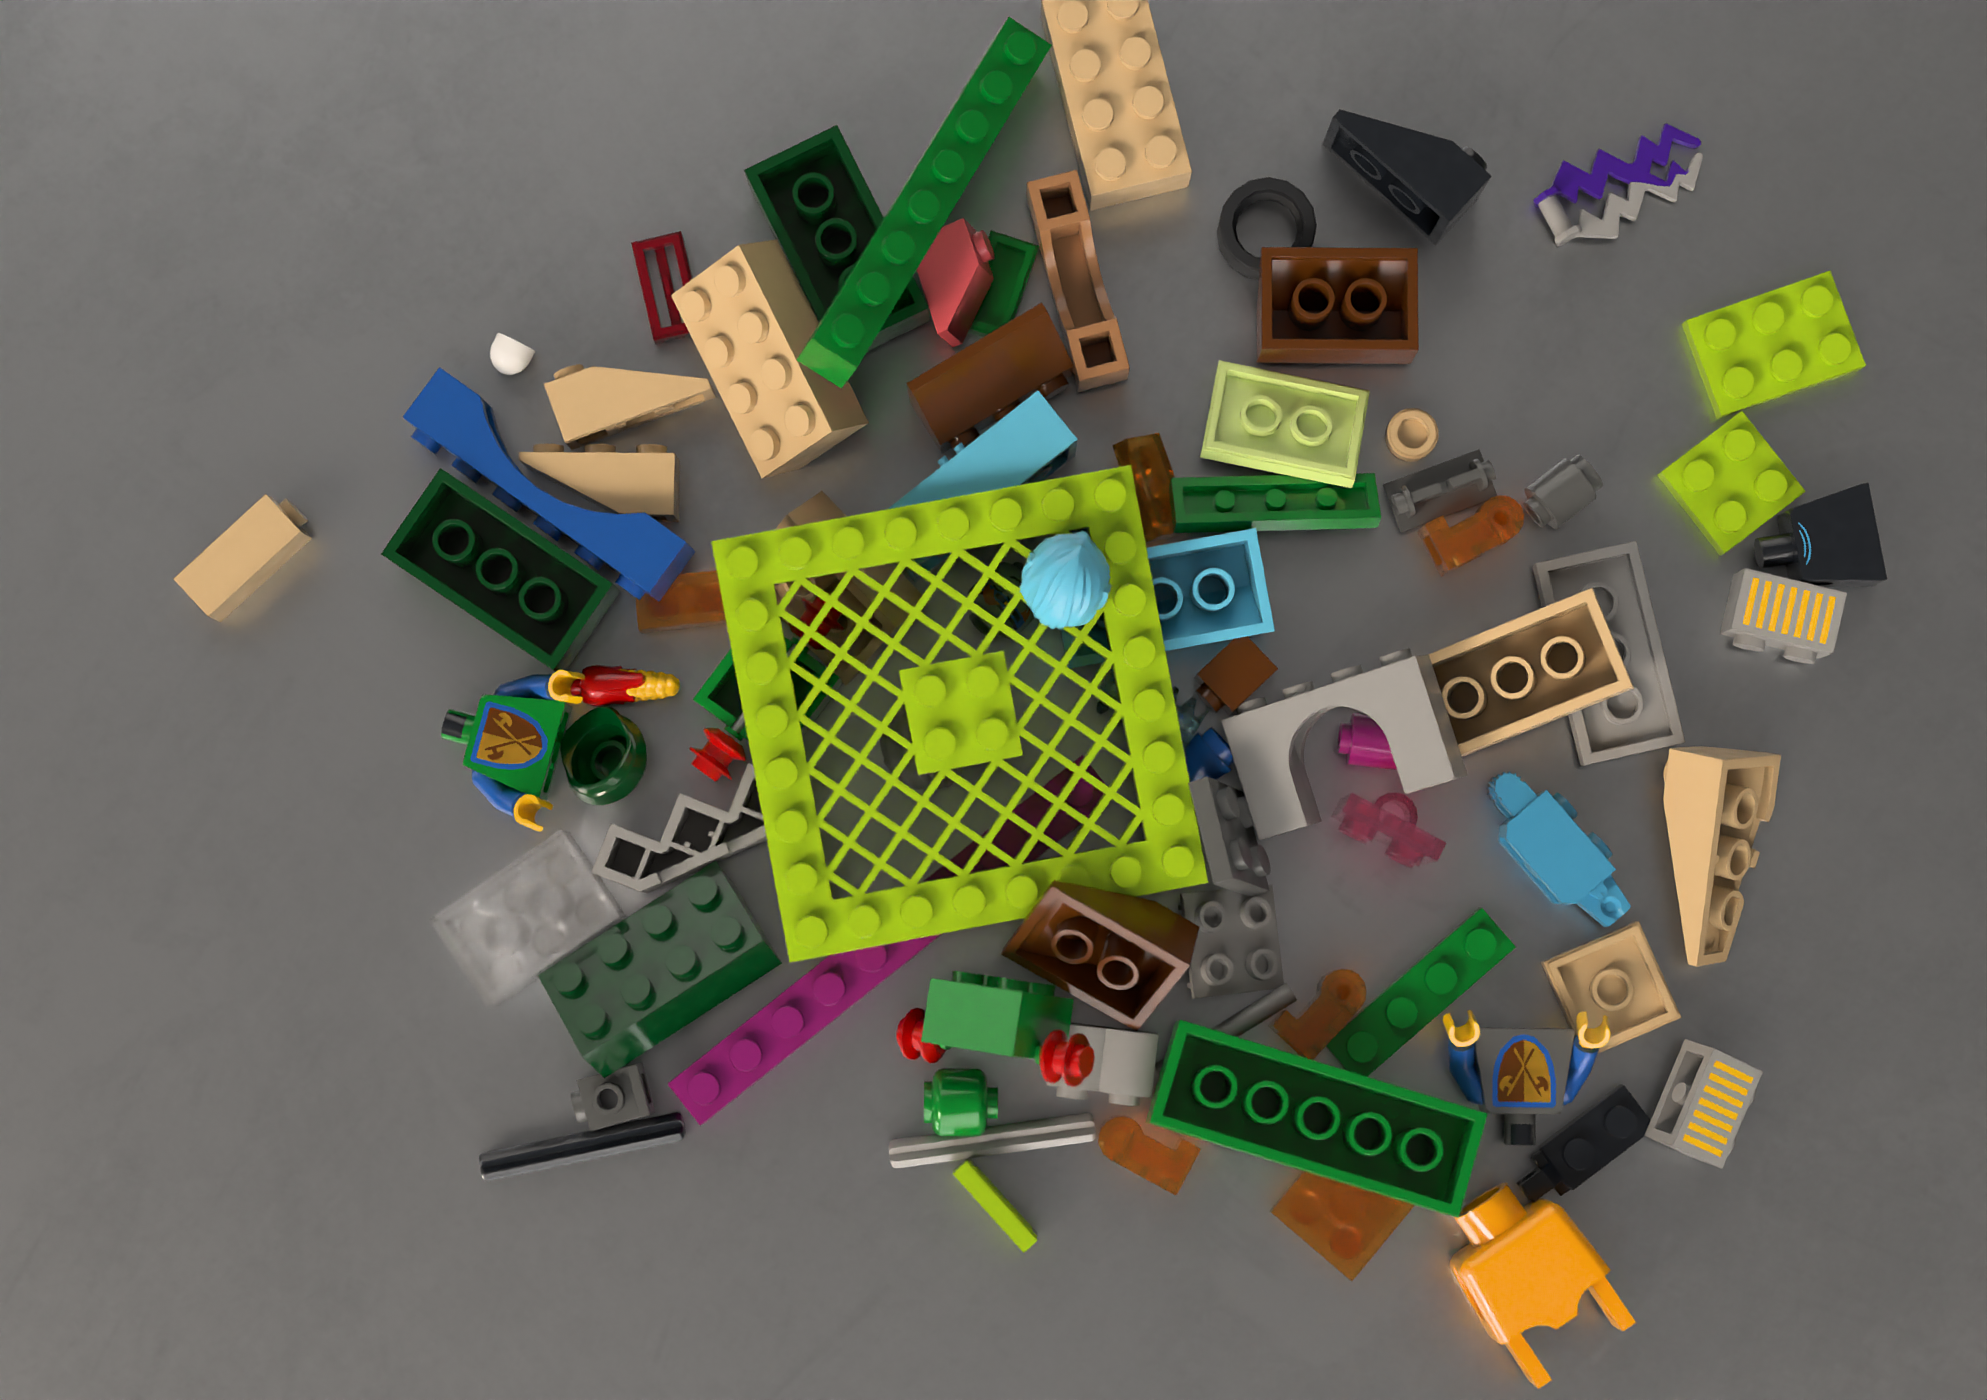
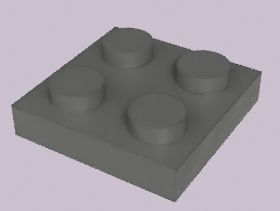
(1229, 837)

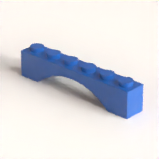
(631, 543)

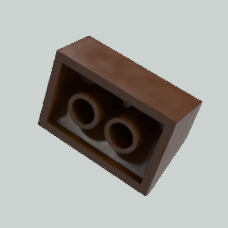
(1337, 305)
(991, 379)

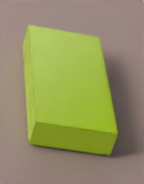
(996, 1204)

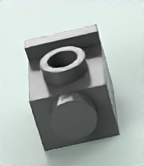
(632, 1093)

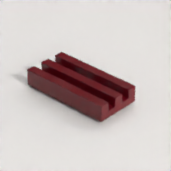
(678, 329)

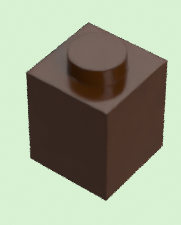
(1233, 675)

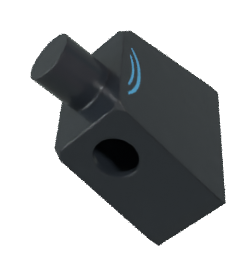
(1828, 541)

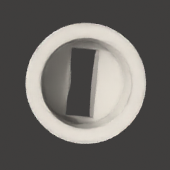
(509, 355)

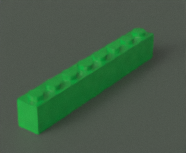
(924, 204)

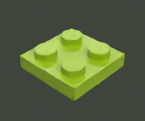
(1731, 483)

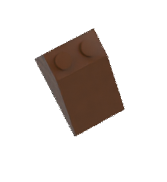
(1105, 948)

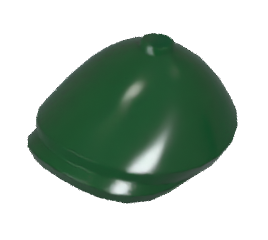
(603, 756)

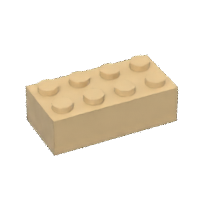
(1116, 99)
(749, 331)
(1529, 672)

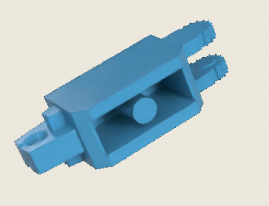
(1555, 849)

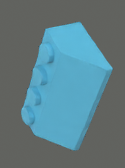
(1203, 594)

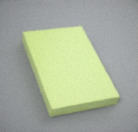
(1285, 424)

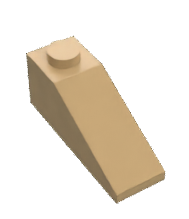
(610, 400)

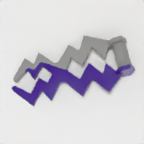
(1636, 175)

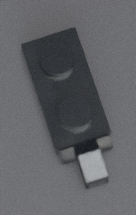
(1586, 1144)

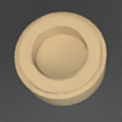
(1411, 434)

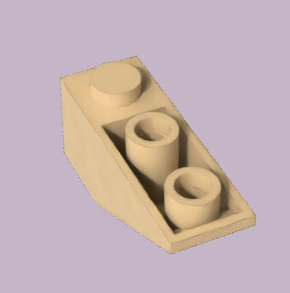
(613, 480)

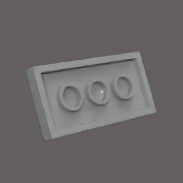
(1642, 716)

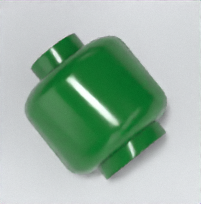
(959, 1102)

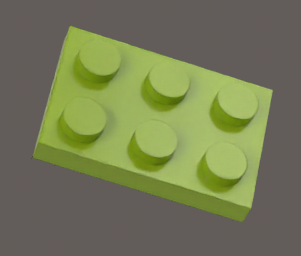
(1773, 344)

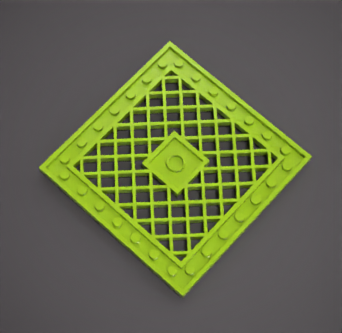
(956, 713)

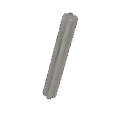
(994, 1141)

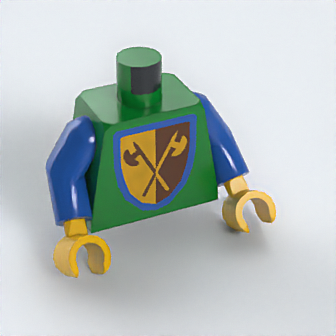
(516, 741)

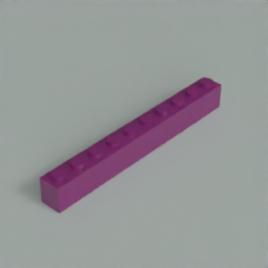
(851, 975)

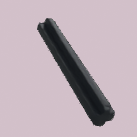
(582, 1146)

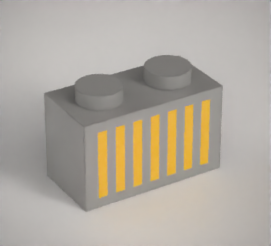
(1782, 615)
(1704, 1103)

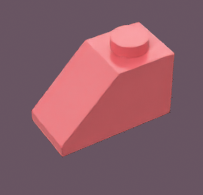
(956, 278)

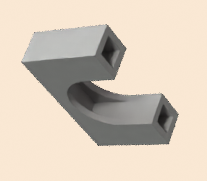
(1272, 737)

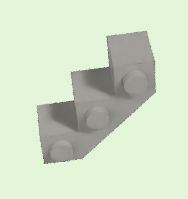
(690, 842)

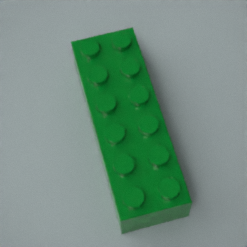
(1316, 1118)

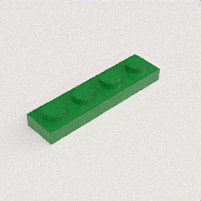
(1271, 504)
(1420, 994)

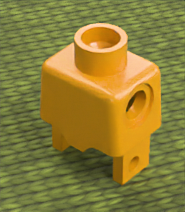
(1528, 1271)

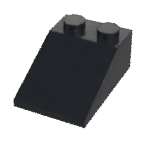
(1413, 171)

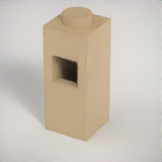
(244, 557)

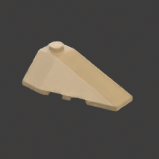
(1712, 820)

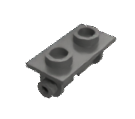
(1441, 490)

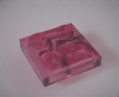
(1404, 840)

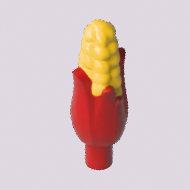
(616, 685)

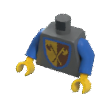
(1522, 1069)

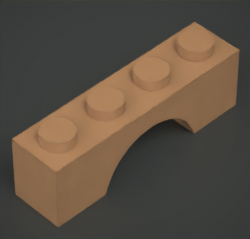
(1076, 280)

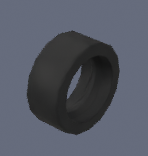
(1254, 191)

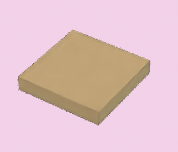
(1613, 979)

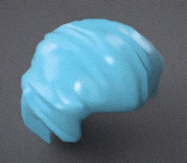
(1066, 580)

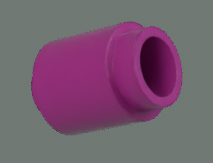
(1364, 743)

